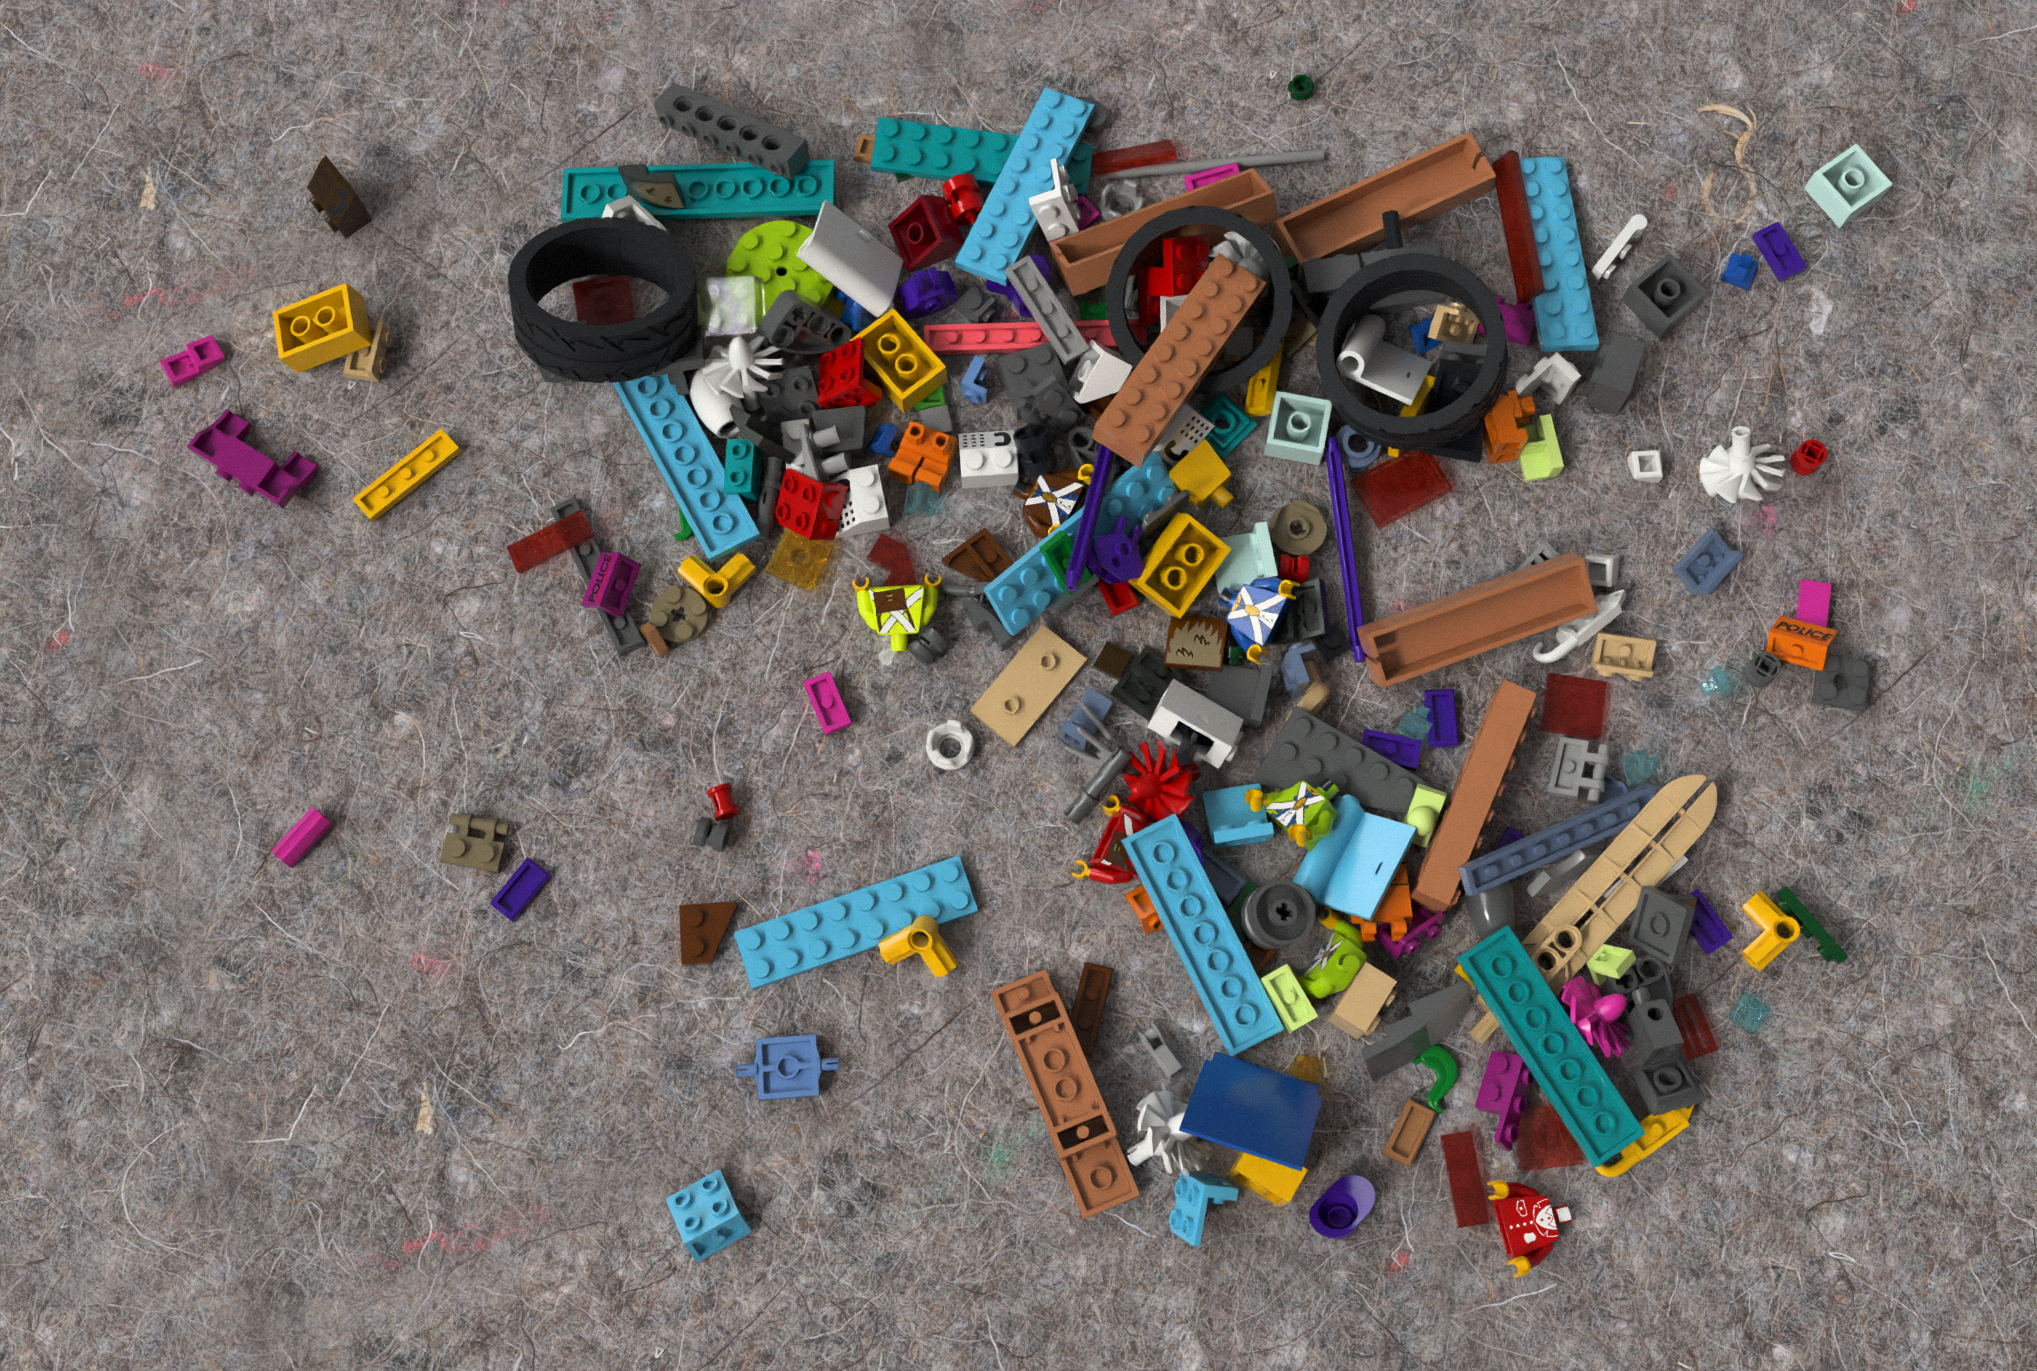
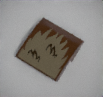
(1196, 643)

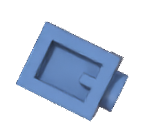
(973, 381)

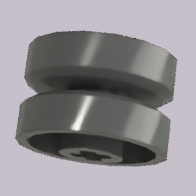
(1278, 930)

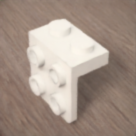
(1056, 208)
(1553, 375)

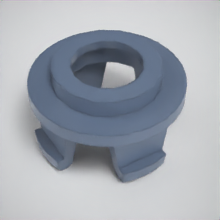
(1356, 461)

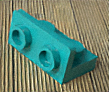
(743, 469)

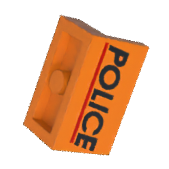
(1800, 642)

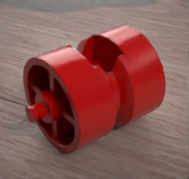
(964, 197)

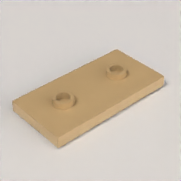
(1028, 686)

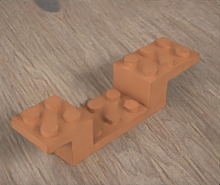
(1065, 1093)

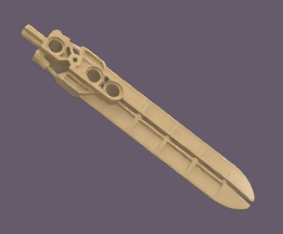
(1601, 875)

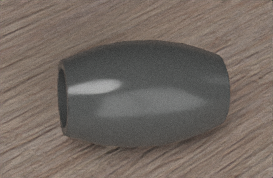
(1492, 909)

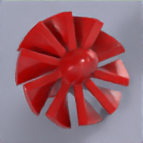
(1161, 787)

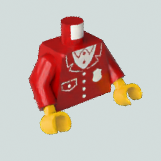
(1526, 1223)

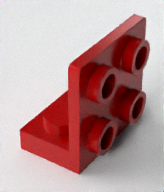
(842, 378)

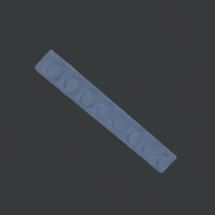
(1554, 841)

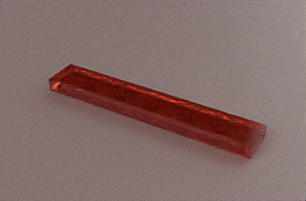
(1518, 227)

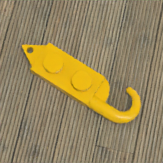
(1657, 1131)

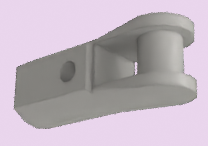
(1164, 1054)

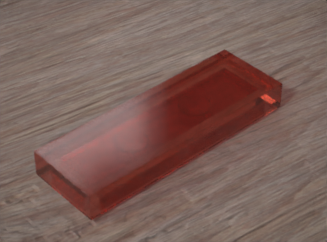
(1133, 157)
(550, 541)
(1464, 1179)

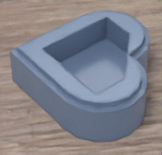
(1613, 789)

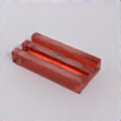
(1702, 1023)

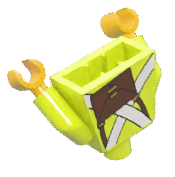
(897, 609)

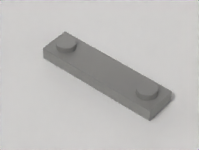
(1046, 310)

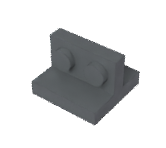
(692, 359)
(1662, 923)

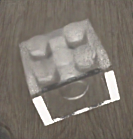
(731, 306)

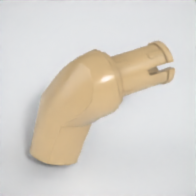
(1316, 691)

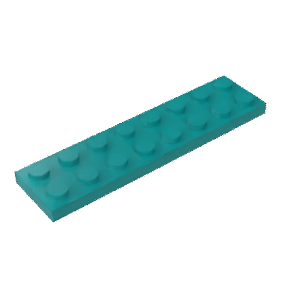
(948, 151)
(1550, 1046)

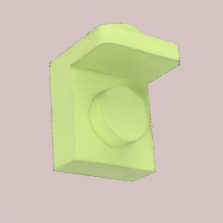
(1610, 962)

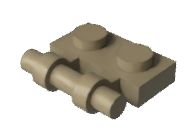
(471, 851)

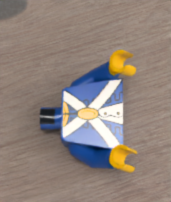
(1257, 612)

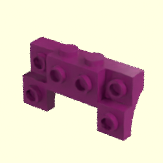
(256, 473)

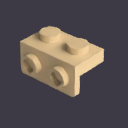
(1453, 324)
(370, 361)
(1623, 655)

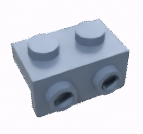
(1707, 564)
(1294, 673)

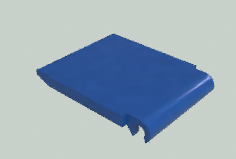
(1253, 1110)

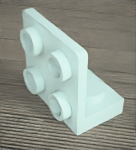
(1248, 560)

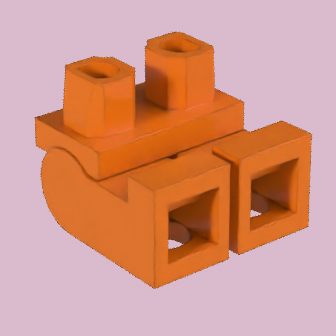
(1500, 426)
(923, 457)

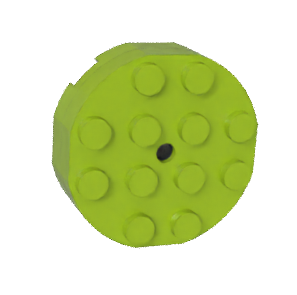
(772, 254)

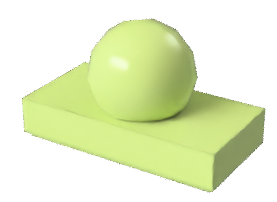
(1424, 812)

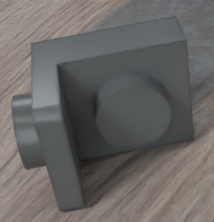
(976, 306)

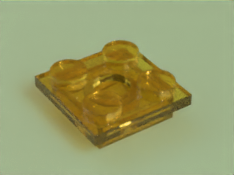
(804, 574)

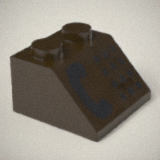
(337, 199)

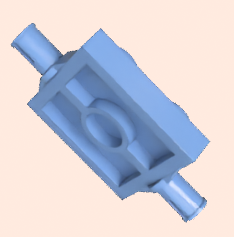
(787, 1067)

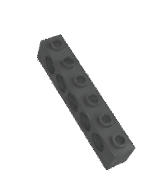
(732, 131)

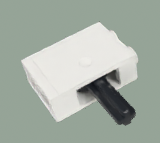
(1196, 726)

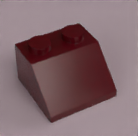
(926, 232)

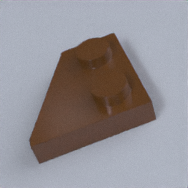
(979, 558)
(703, 930)

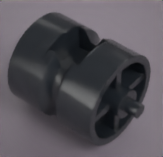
(1035, 449)

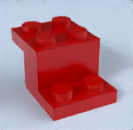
(1182, 268)

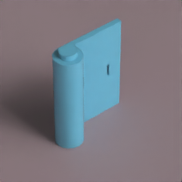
(1356, 860)

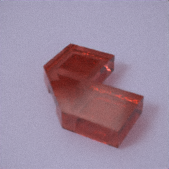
(895, 559)

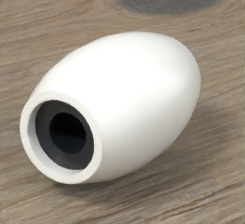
(713, 408)

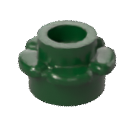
(1304, 82)
(1233, 655)

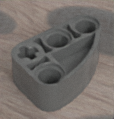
(803, 325)
(1089, 454)
(1634, 978)

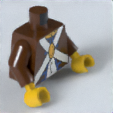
(1052, 498)

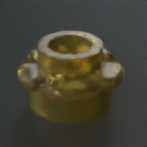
(1305, 1061)

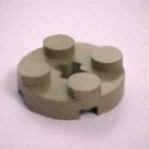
(1291, 515)
(678, 599)

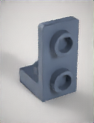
(1098, 705)

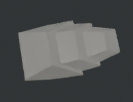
(812, 442)

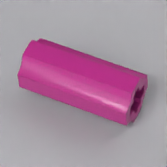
(302, 837)

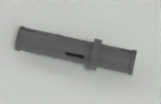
(770, 487)
(1090, 794)

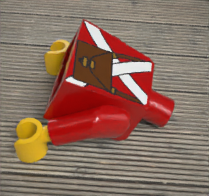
(1110, 857)

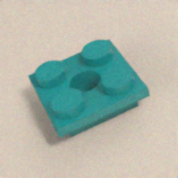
(1240, 425)

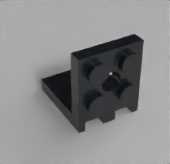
(1447, 377)

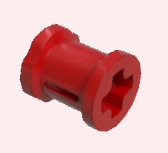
(723, 802)

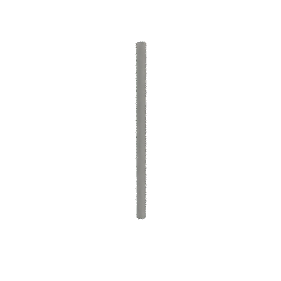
(1204, 165)

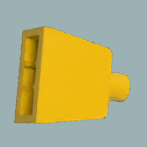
(1203, 477)

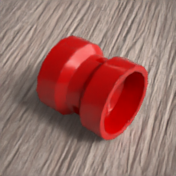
(1804, 463)
(1286, 568)

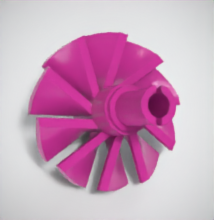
(1597, 1015)

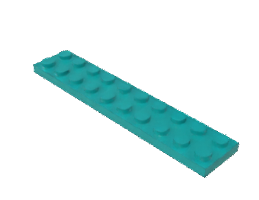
(708, 190)

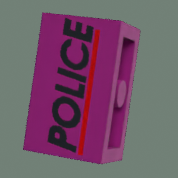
(611, 583)

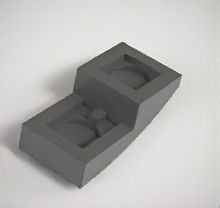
(982, 619)

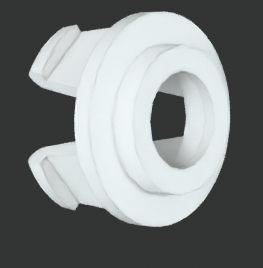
(954, 730)

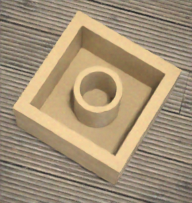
(1362, 1000)

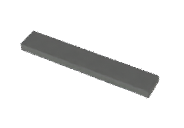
(622, 629)

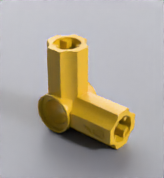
(729, 577)
(909, 941)
(1768, 943)

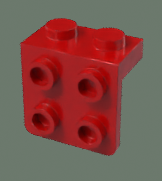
(810, 505)

